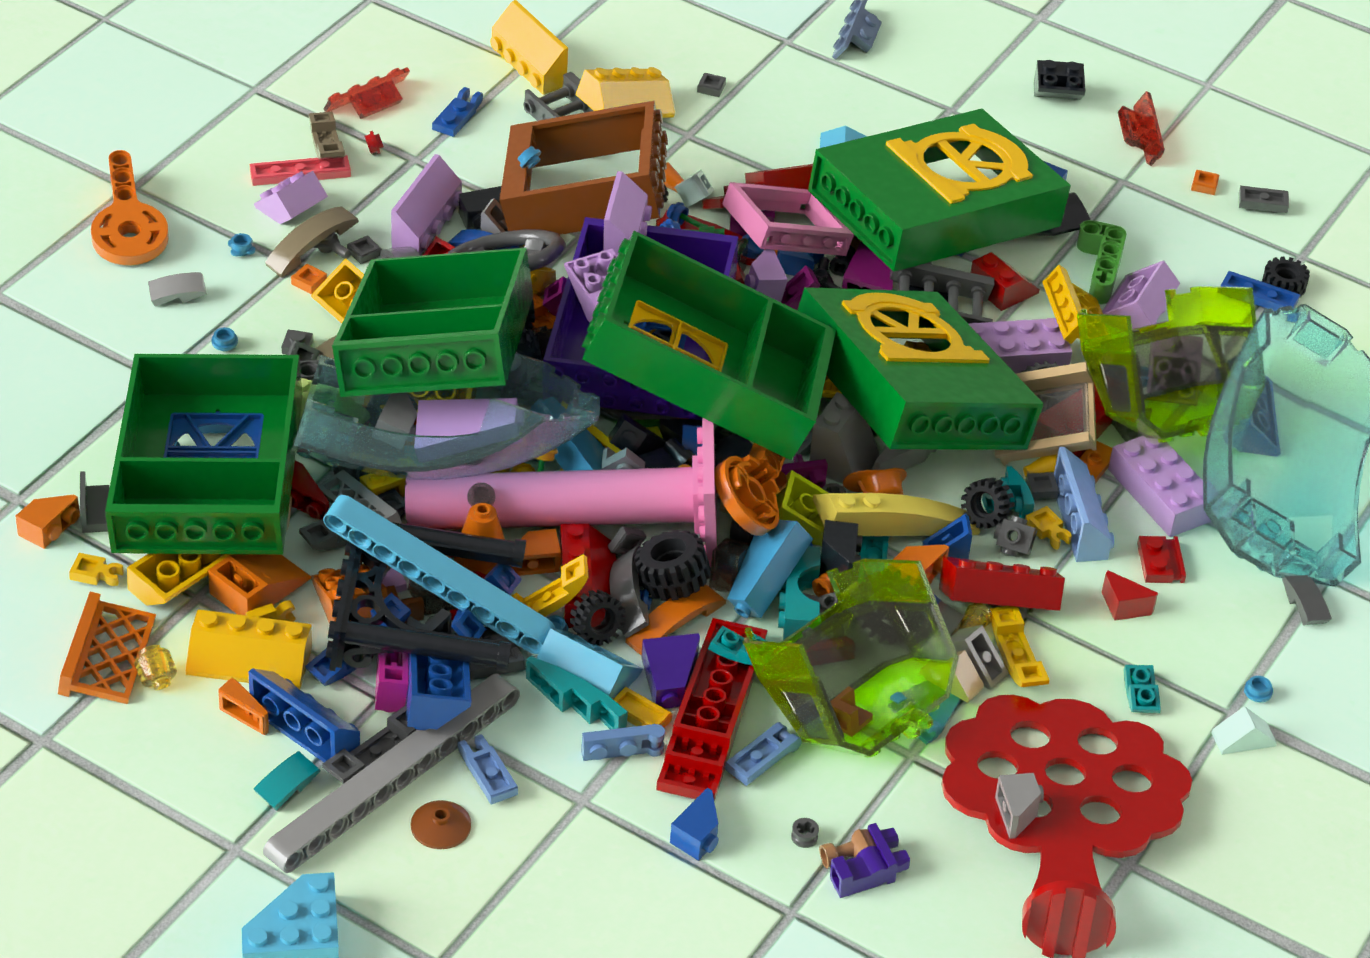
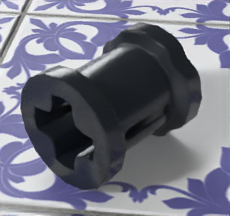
(840, 263)

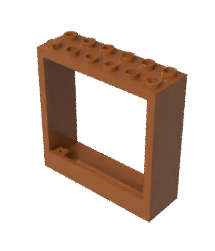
(578, 138)

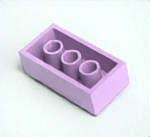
(1026, 342)
(1160, 483)

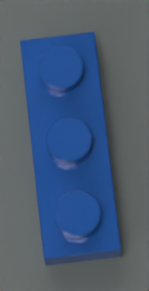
(1264, 294)

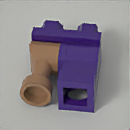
(871, 864)

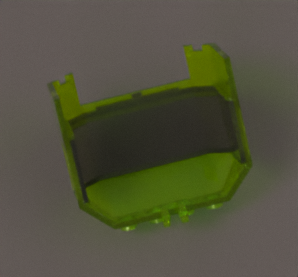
(1171, 372)
(875, 639)

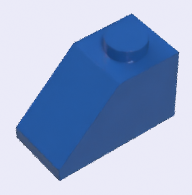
(696, 827)

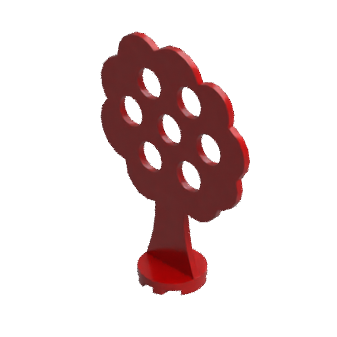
(1067, 905)

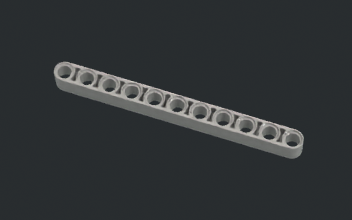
(386, 777)

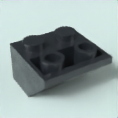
(1059, 79)
(839, 546)

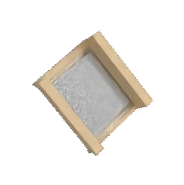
(1066, 413)

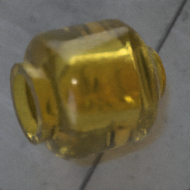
(155, 667)

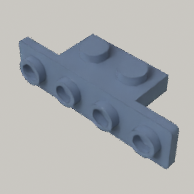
(859, 29)

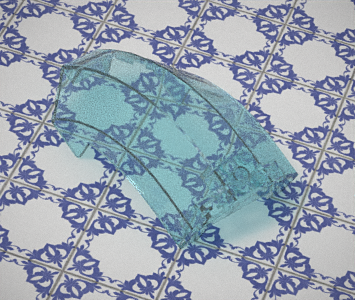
(345, 432)
(1291, 447)

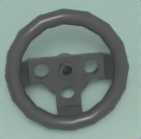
(541, 245)

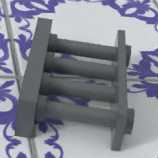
(539, 108)
(949, 281)

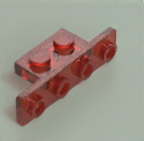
(371, 97)
(1142, 129)

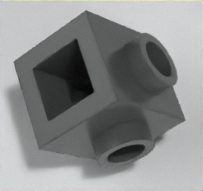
(1025, 538)

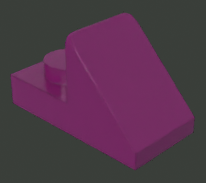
(795, 287)

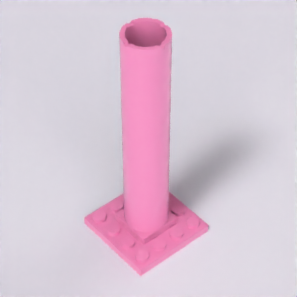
(582, 496)

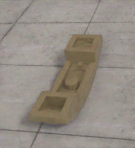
(325, 135)
(307, 235)

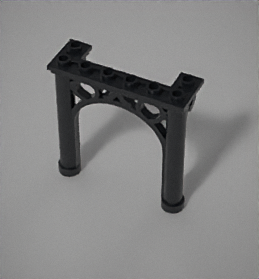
(360, 637)

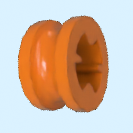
(822, 585)

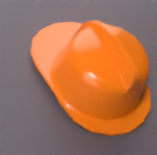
(876, 481)

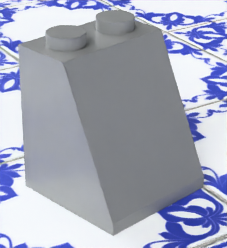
(843, 440)

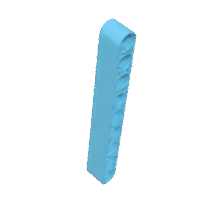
(437, 573)

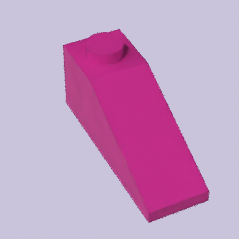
(391, 681)

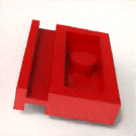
(1161, 559)

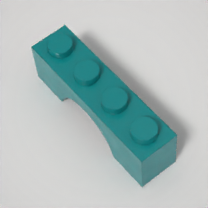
(796, 606)

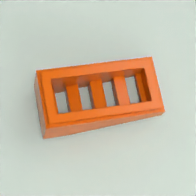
(243, 706)

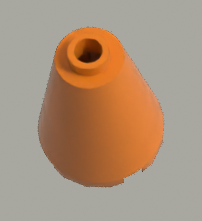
(481, 521)

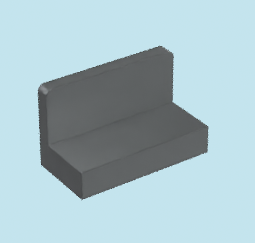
(93, 506)

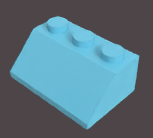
(588, 661)

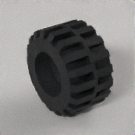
(673, 565)

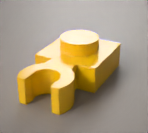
(1049, 526)
(93, 568)
(281, 612)

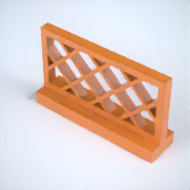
(85, 638)

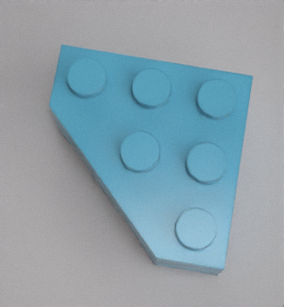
(296, 922)

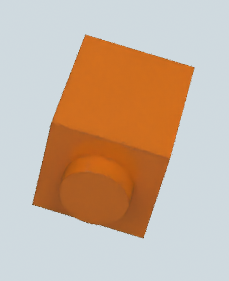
(541, 553)

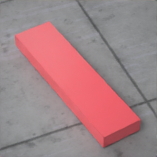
(277, 171)

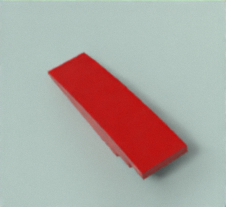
(788, 177)
(707, 719)

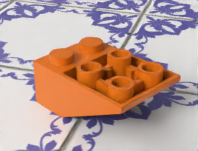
(254, 580)
(326, 587)

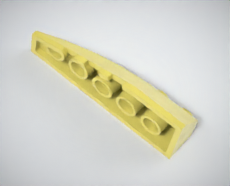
(888, 513)

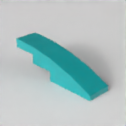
(569, 691)

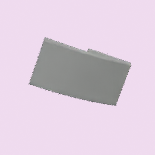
(182, 286)

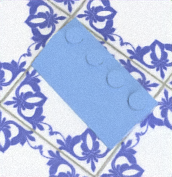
(1081, 509)

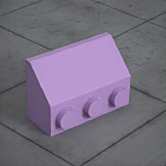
(625, 212)
(1142, 294)

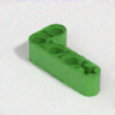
(1107, 243)

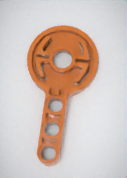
(125, 217)
(750, 489)

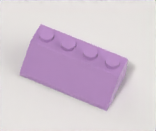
(425, 206)

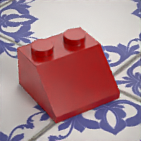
(1009, 285)

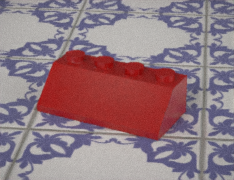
(586, 540)

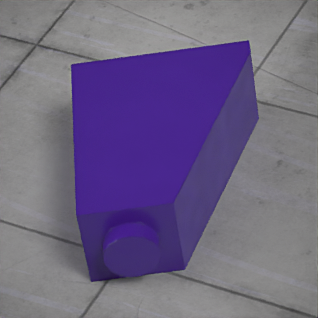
(669, 667)

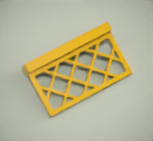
(1067, 302)

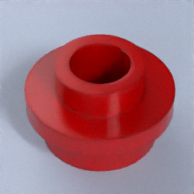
(374, 142)

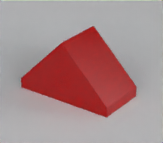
(1127, 598)

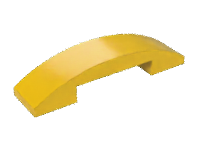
(560, 591)
(1015, 649)

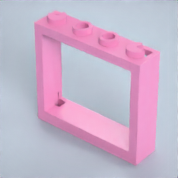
(748, 200)

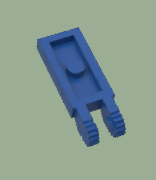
(457, 112)

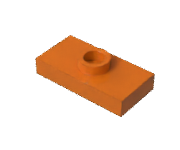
(1097, 460)

